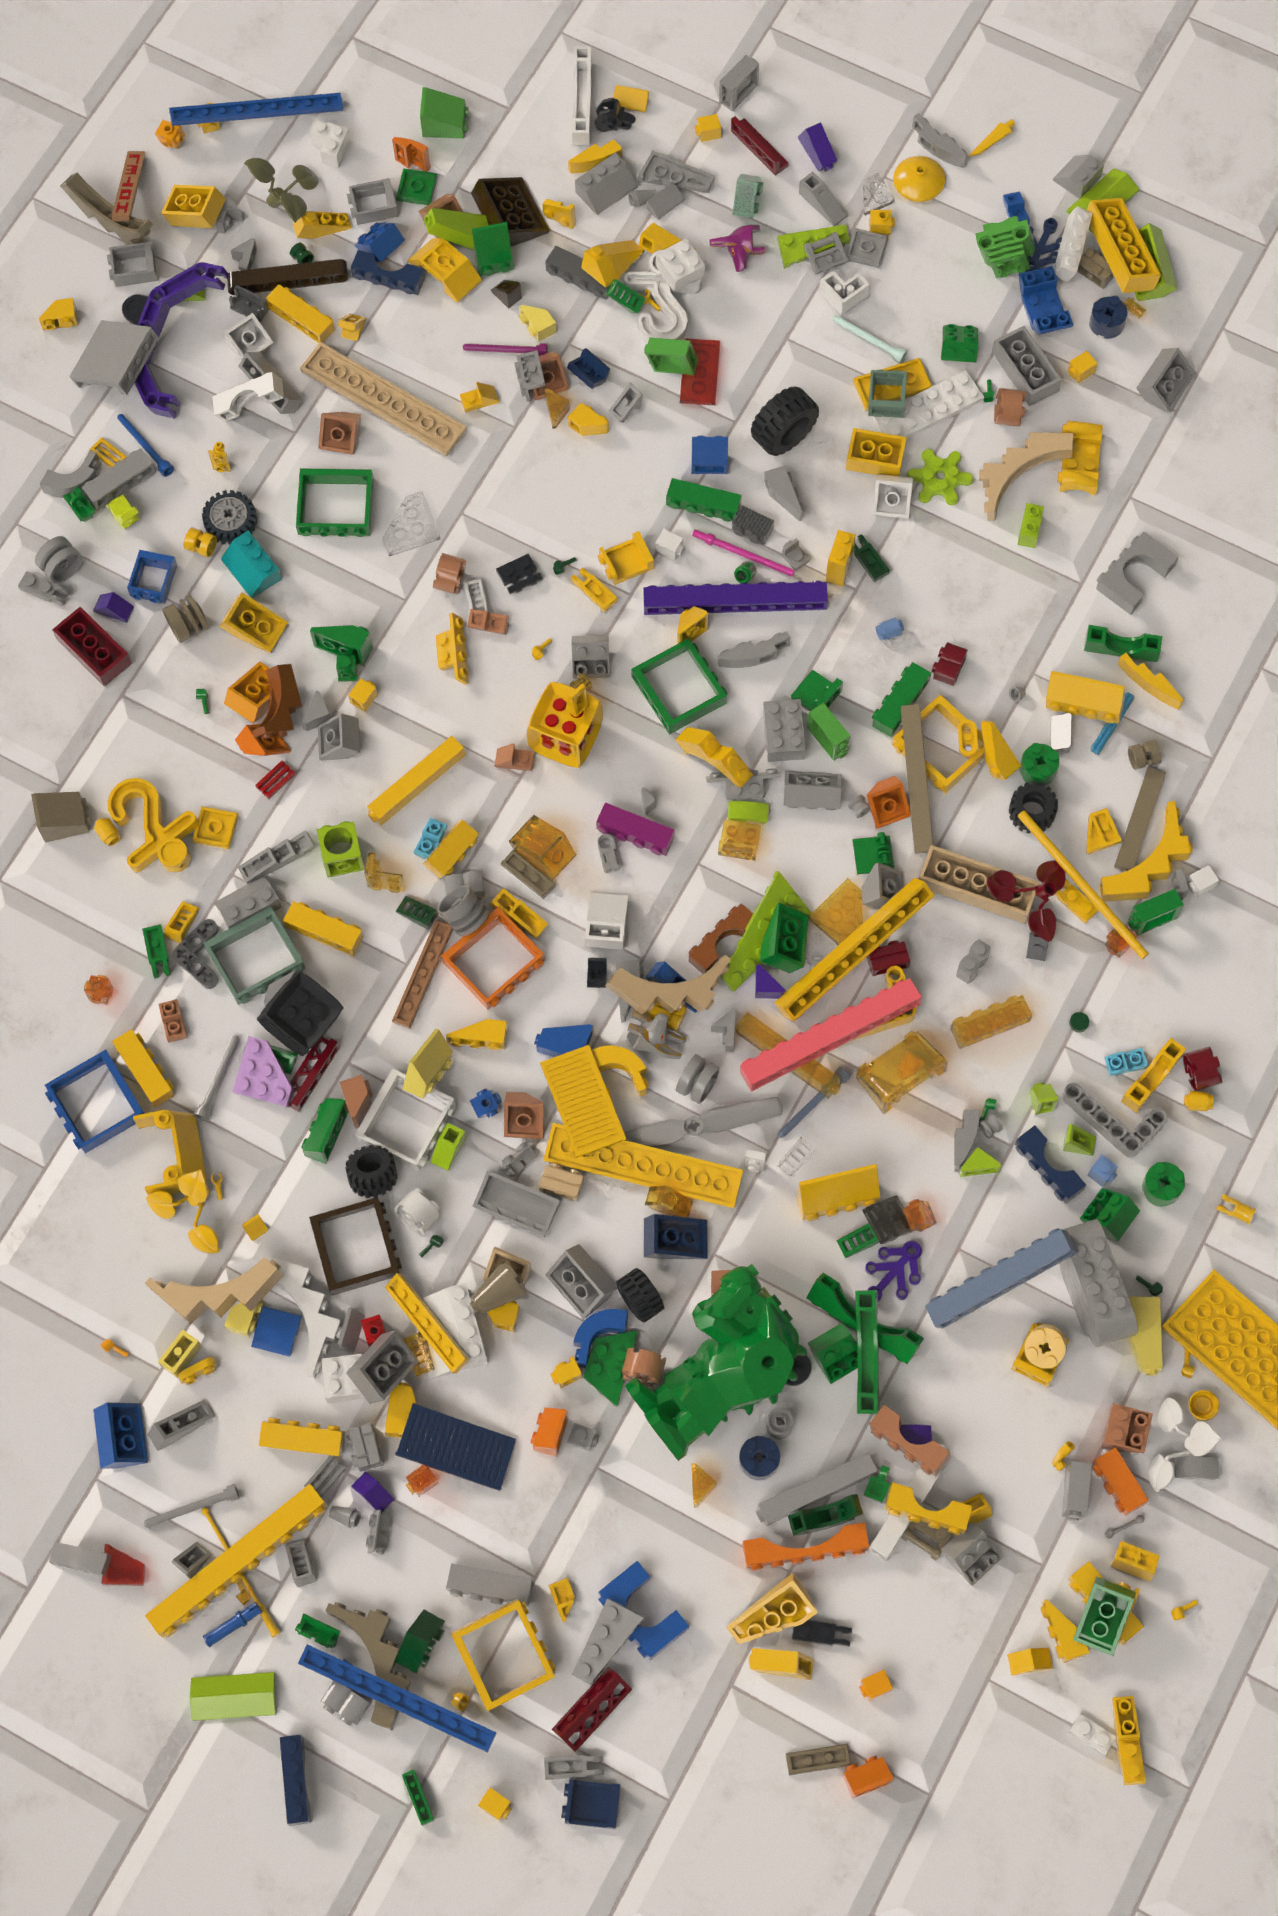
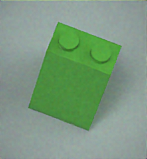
(442, 115)

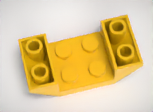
(448, 267)

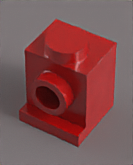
(370, 1324)

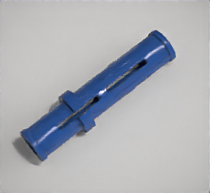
(240, 1619)

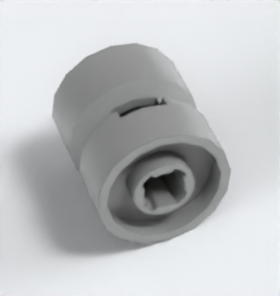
(779, 1423)

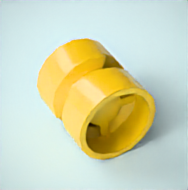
(198, 542)

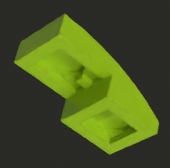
(748, 811)

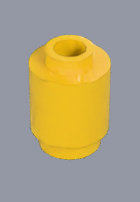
(107, 831)
(1198, 1101)

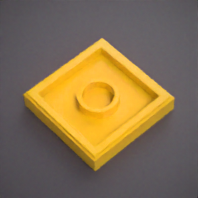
(215, 827)

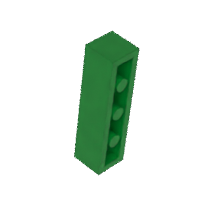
(418, 1797)

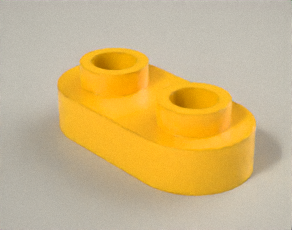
(967, 739)
(191, 1373)

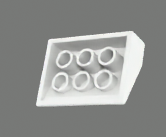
(457, 1316)

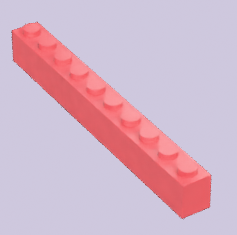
(830, 1034)

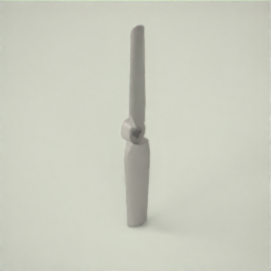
(714, 1120)

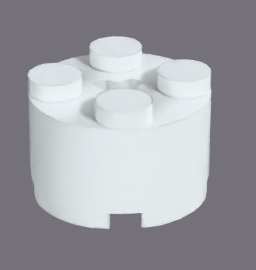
(417, 1211)

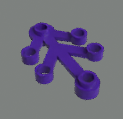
(896, 1269)

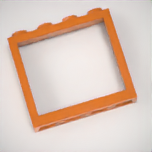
(469, 940)

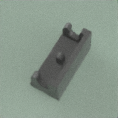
(247, 302)

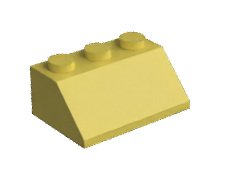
(428, 1065)

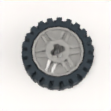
(229, 516)

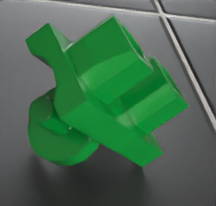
(79, 504)

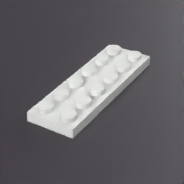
(933, 406)

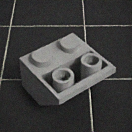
(590, 656)
(971, 1553)

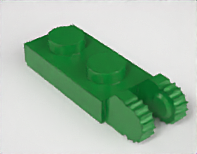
(156, 949)

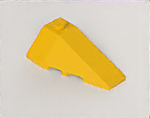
(610, 260)
(778, 1609)

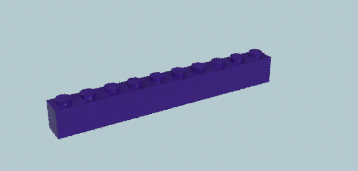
(736, 597)

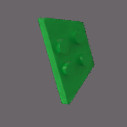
(607, 1362)

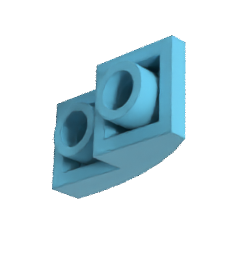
(430, 839)
(1126, 1062)

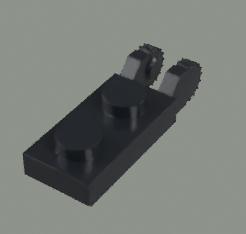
(820, 1633)

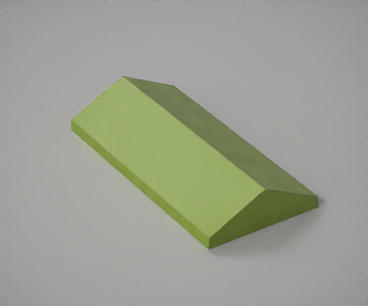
(1113, 185)
(232, 1696)

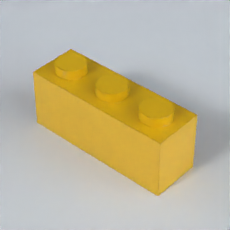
(451, 849)

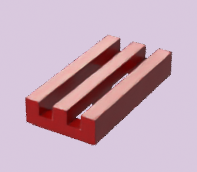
(291, 773)

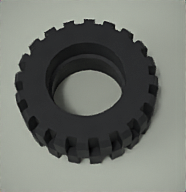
(784, 421)

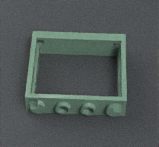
(242, 930)

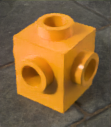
(170, 135)

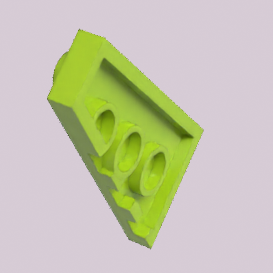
(792, 244)

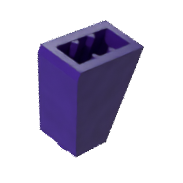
(818, 147)

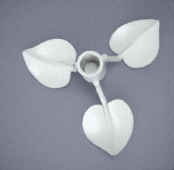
(1199, 1442)

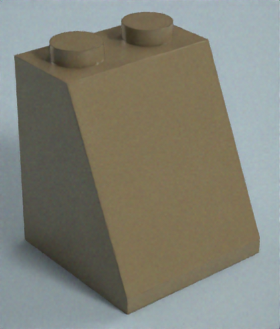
(60, 815)

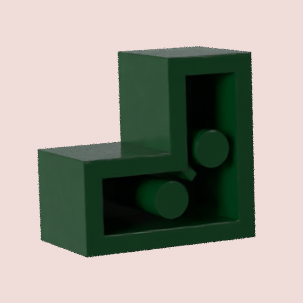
(420, 1641)

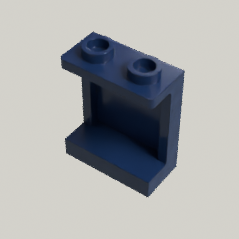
(591, 1804)

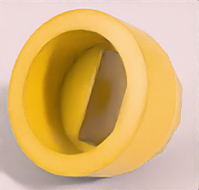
(460, 1701)

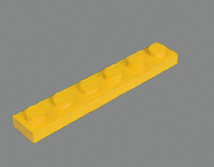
(427, 1323)

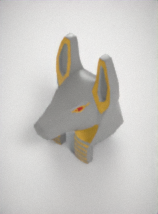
(653, 1035)

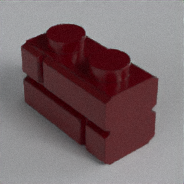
(887, 956)

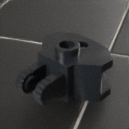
(613, 116)

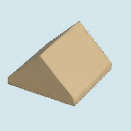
(519, 1265)

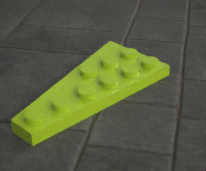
(748, 949)

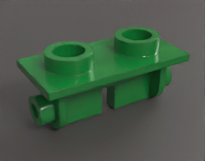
(320, 1631)

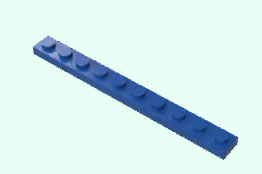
(255, 109)
(397, 1698)

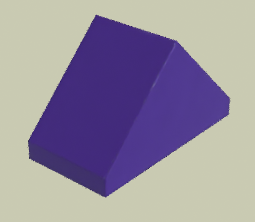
(113, 606)
(766, 985)
(372, 1492)

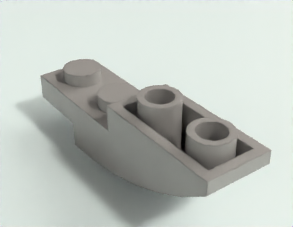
(941, 146)
(748, 655)

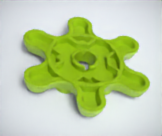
(943, 487)

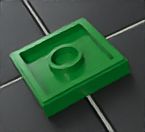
(416, 187)

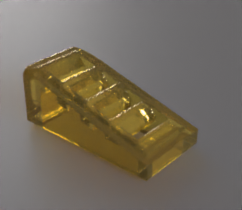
(425, 1351)

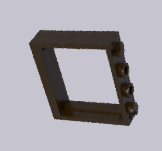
(367, 1279)

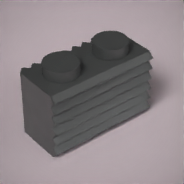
(752, 525)

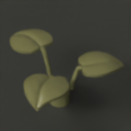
(293, 204)

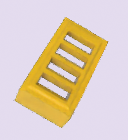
(577, 701)
(176, 932)

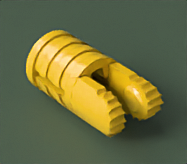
(1240, 1211)

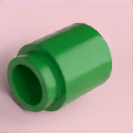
(745, 572)

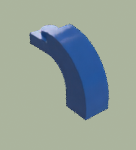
(601, 1322)

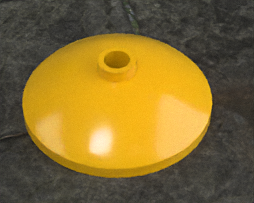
(917, 185)

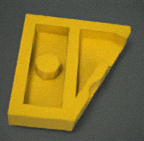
(560, 213)
(1101, 832)

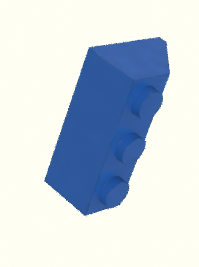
(120, 1435)

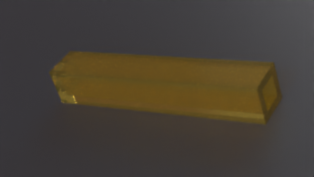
(765, 1038)

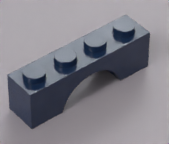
(407, 279)
(1064, 1183)
(294, 1780)

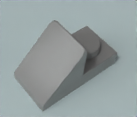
(228, 212)
(245, 254)
(629, 400)
(726, 1025)

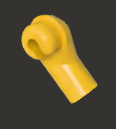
(1062, 1453)

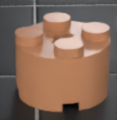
(1009, 407)
(449, 573)
(644, 1366)

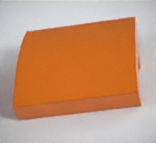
(411, 152)

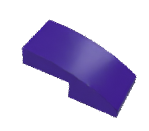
(916, 1433)

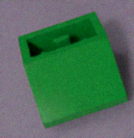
(1112, 1211)
(835, 1352)

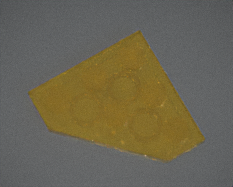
(840, 912)

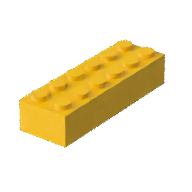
(1123, 246)

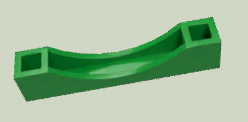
(830, 1297)
(868, 1351)

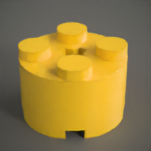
(1035, 1352)

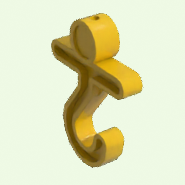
(159, 840)

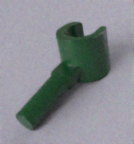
(559, 565)
(435, 1241)
(1154, 1289)

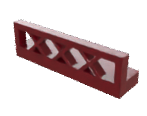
(758, 145)
(313, 1075)
(589, 1706)

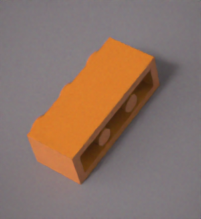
(1119, 1482)

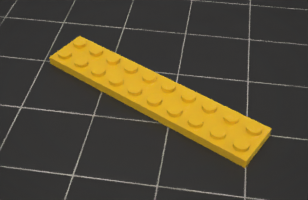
(650, 1167)

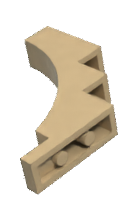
(247, 1289)

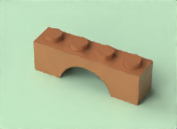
(929, 1456)

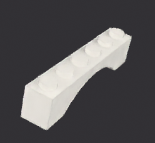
(581, 95)

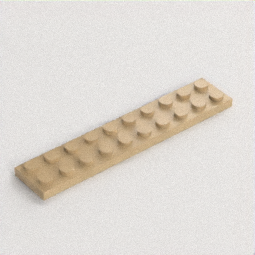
(383, 399)

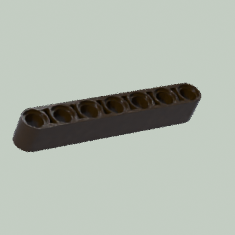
(289, 276)

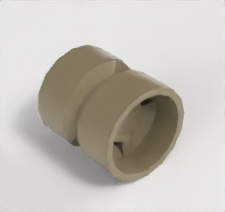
(1146, 754)

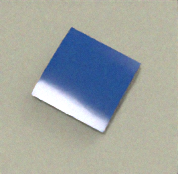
(276, 1331)

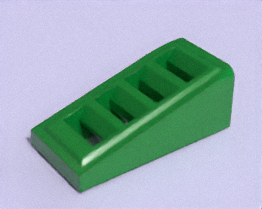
(635, 301)
(855, 1234)

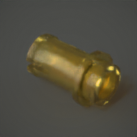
(1134, 307)

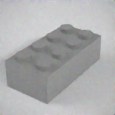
(1026, 365)

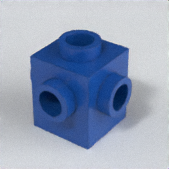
(479, 1103)

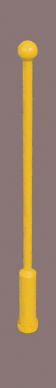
(265, 1615)

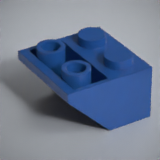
(380, 240)
(709, 455)

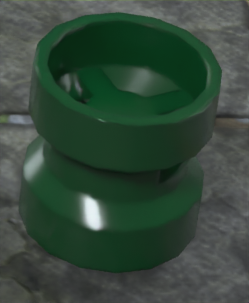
(299, 253)

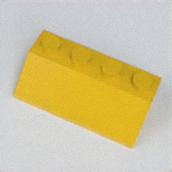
(1085, 697)

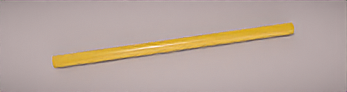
(1083, 885)

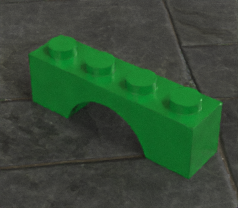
(1102, 641)

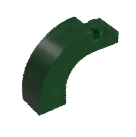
(826, 1516)

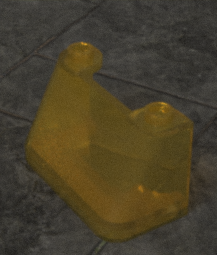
(900, 1070)

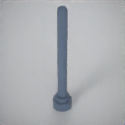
(844, 1077)

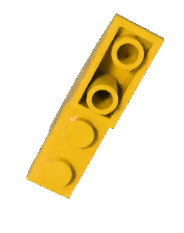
(1128, 1741)

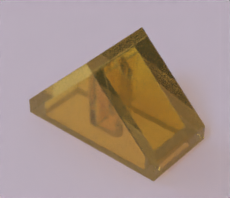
(557, 407)
(701, 1484)

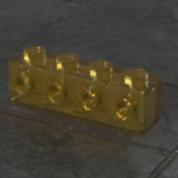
(991, 1021)

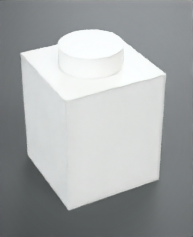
(669, 545)
(1202, 881)

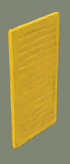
(582, 1101)

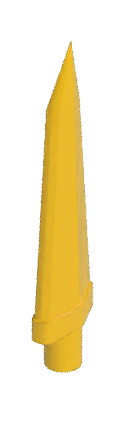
(996, 135)

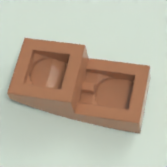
(488, 621)

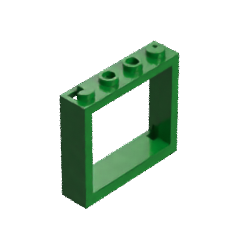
(334, 476)
(672, 725)

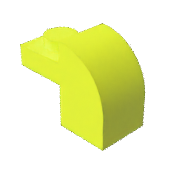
(122, 511)

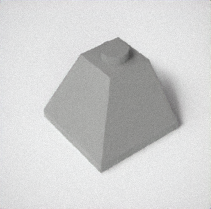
(881, 885)

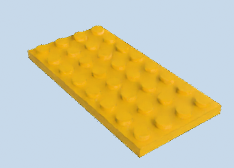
(1231, 1341)

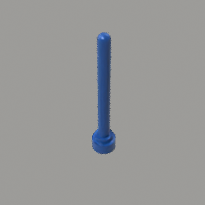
(164, 466)

